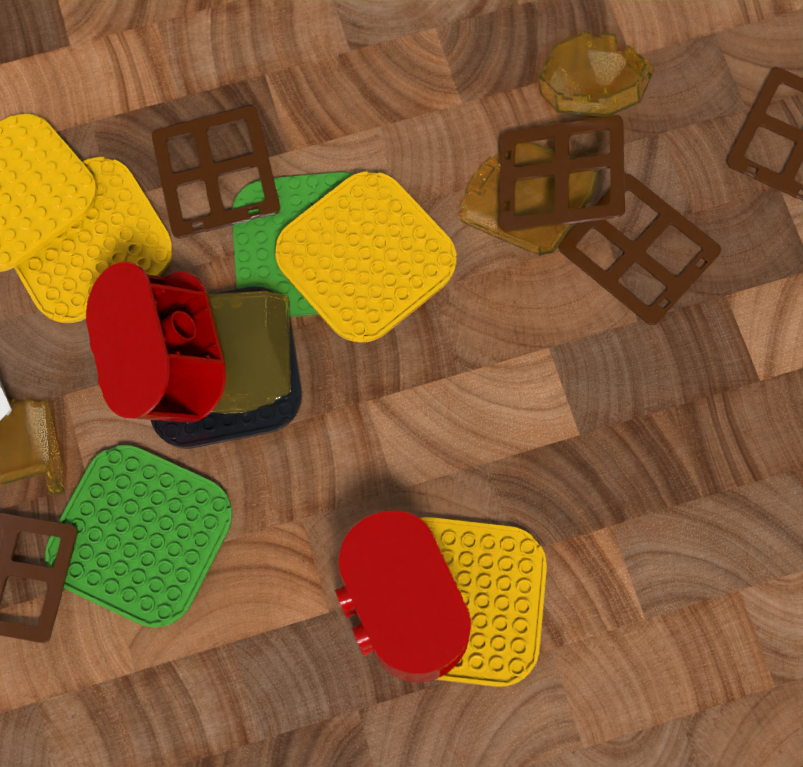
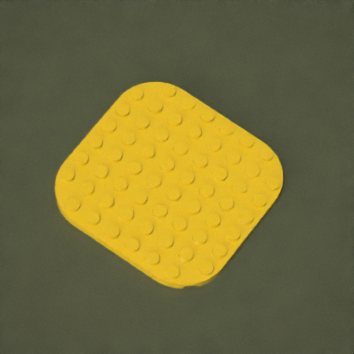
(40, 188)
(115, 230)
(365, 256)
(504, 589)

